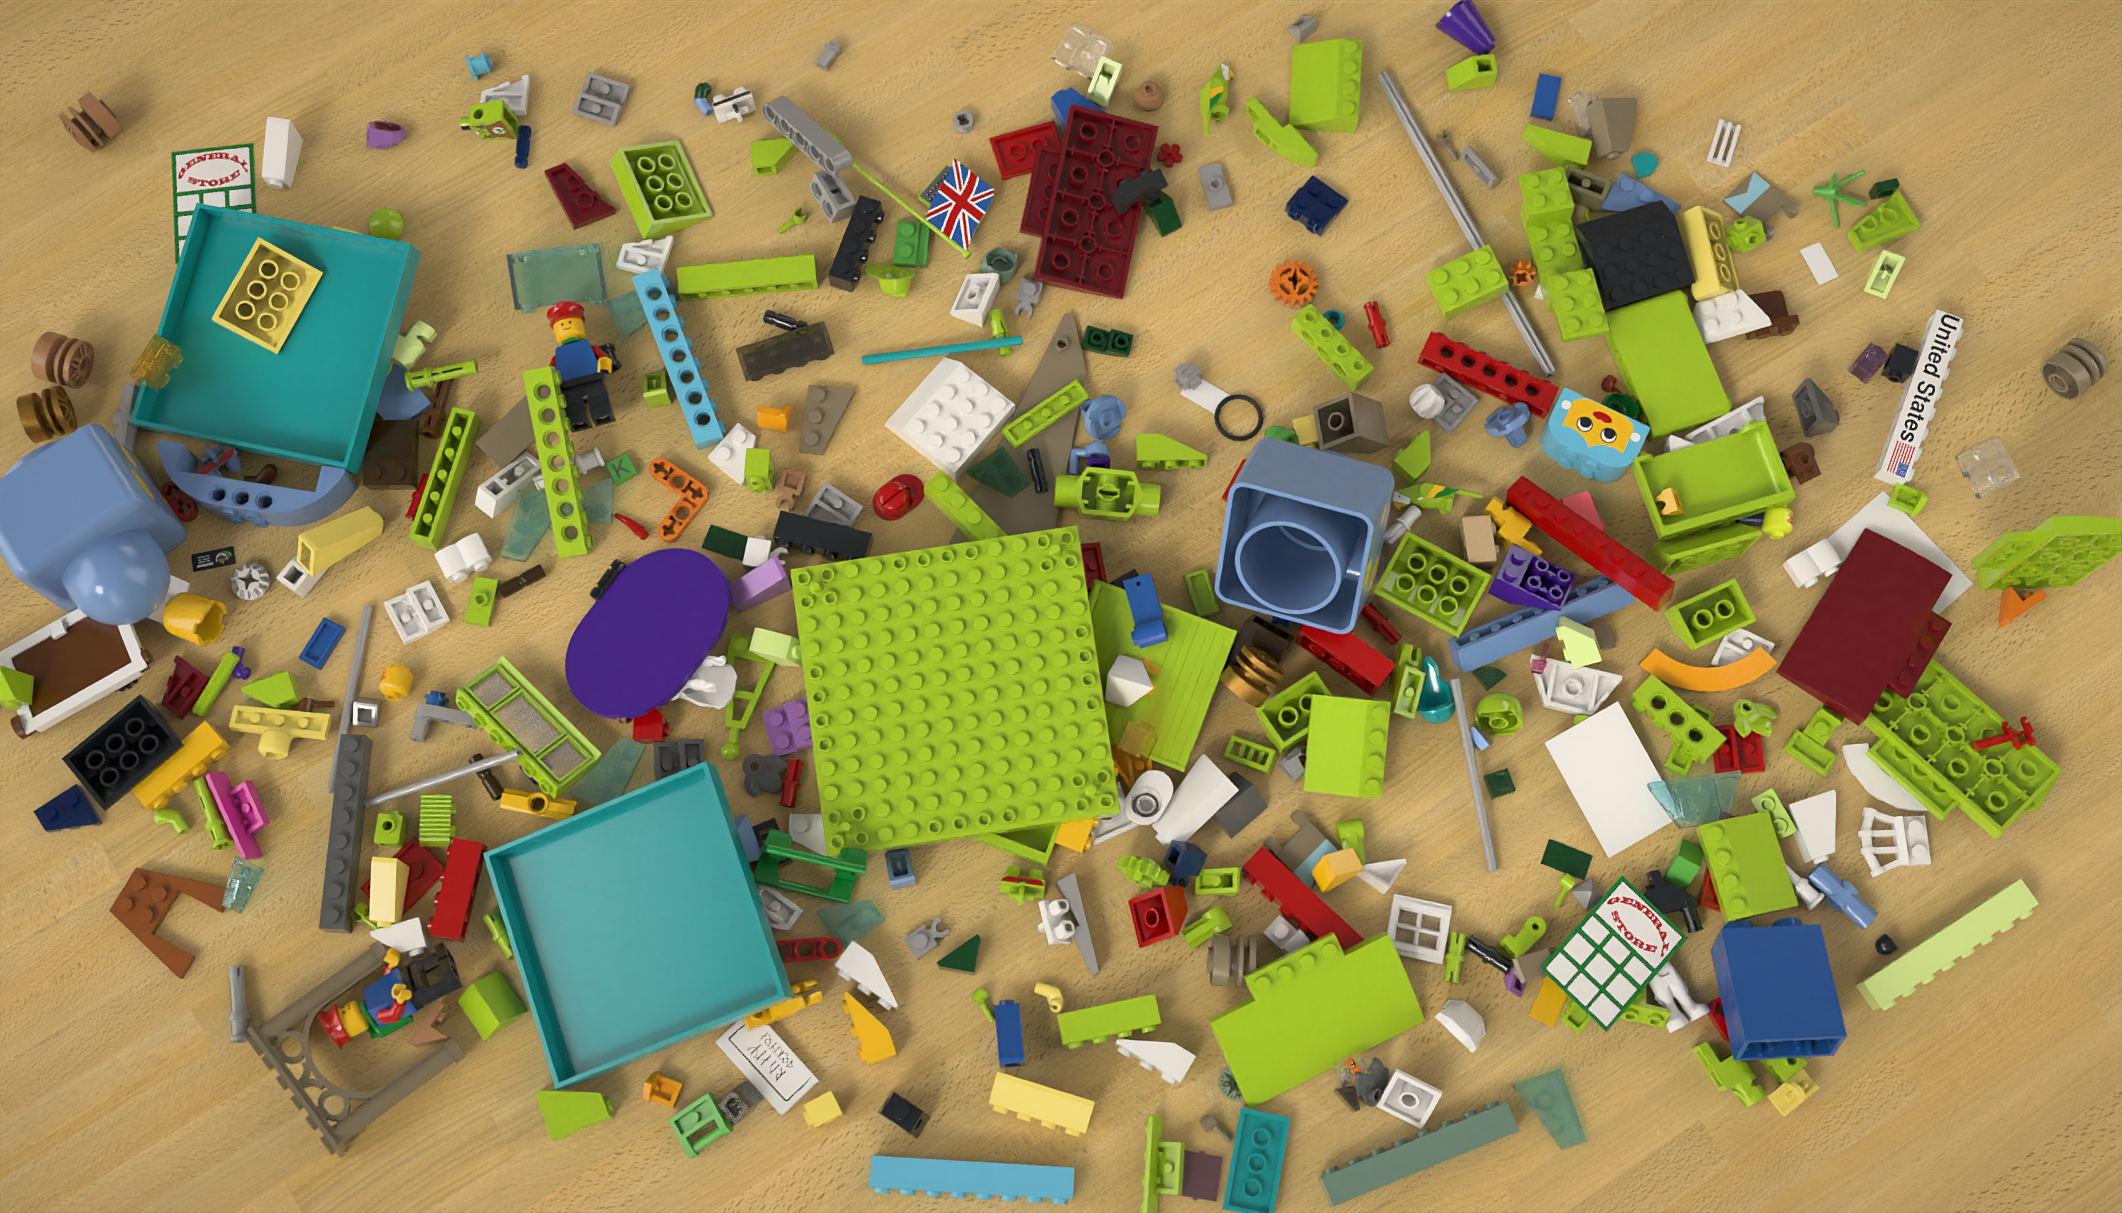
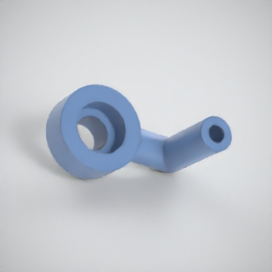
(1095, 449)

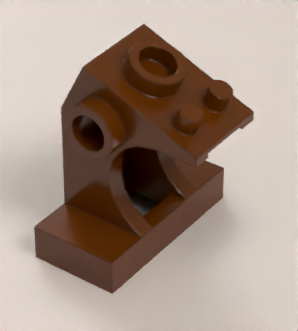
(1800, 461)

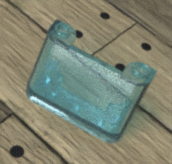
(558, 275)

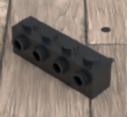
(855, 244)
(821, 538)

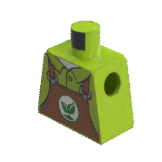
(491, 121)

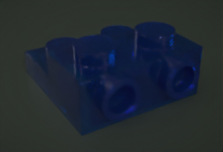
(1315, 206)

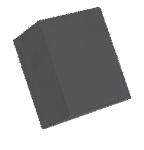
(1240, 808)

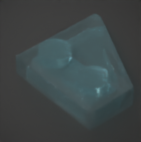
(597, 502)
(241, 884)
(851, 921)

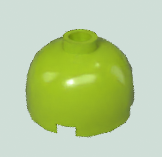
(1499, 714)

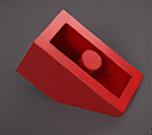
(650, 728)

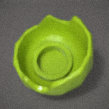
(386, 223)

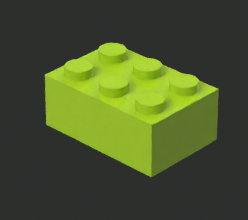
(1467, 282)

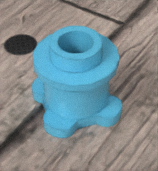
(479, 65)

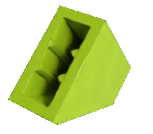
(573, 1111)

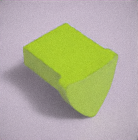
(1907, 499)

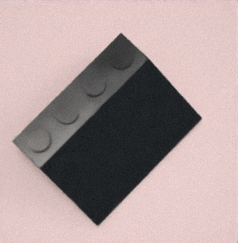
(123, 751)

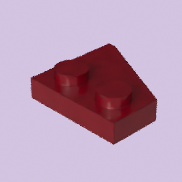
(183, 688)

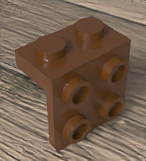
(1774, 306)

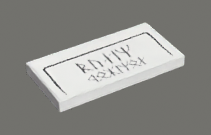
(768, 1064)

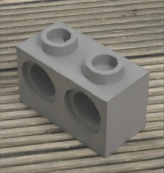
(832, 196)

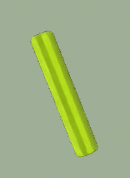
(215, 684)

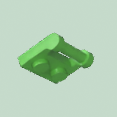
(695, 1118)

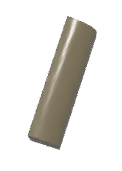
(511, 433)

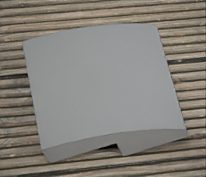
(602, 99)

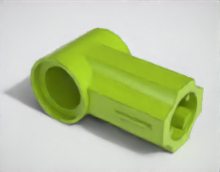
(1351, 835)
(1211, 922)

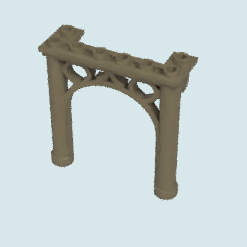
(379, 1100)

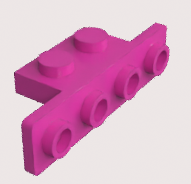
(241, 811)

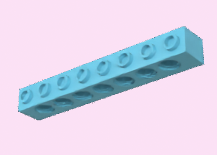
(646, 285)

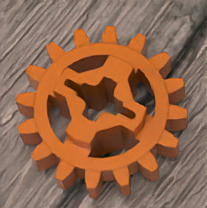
(1303, 279)

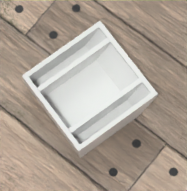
(951, 417)

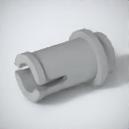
(827, 56)

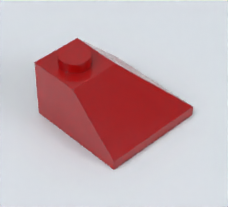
(1158, 914)

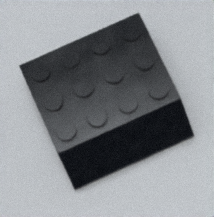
(1635, 254)

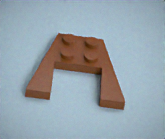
(146, 903)

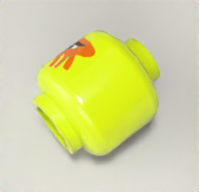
(1778, 522)

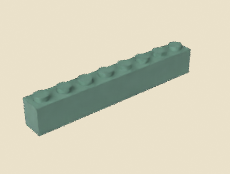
(1419, 1154)

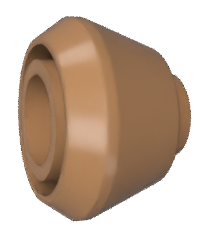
(1148, 96)

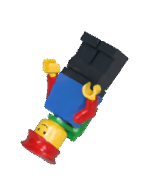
(580, 368)
(394, 996)

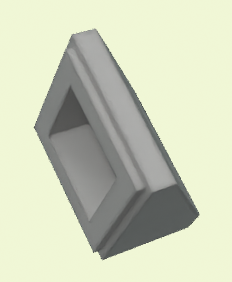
(366, 712)

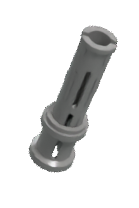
(239, 1017)

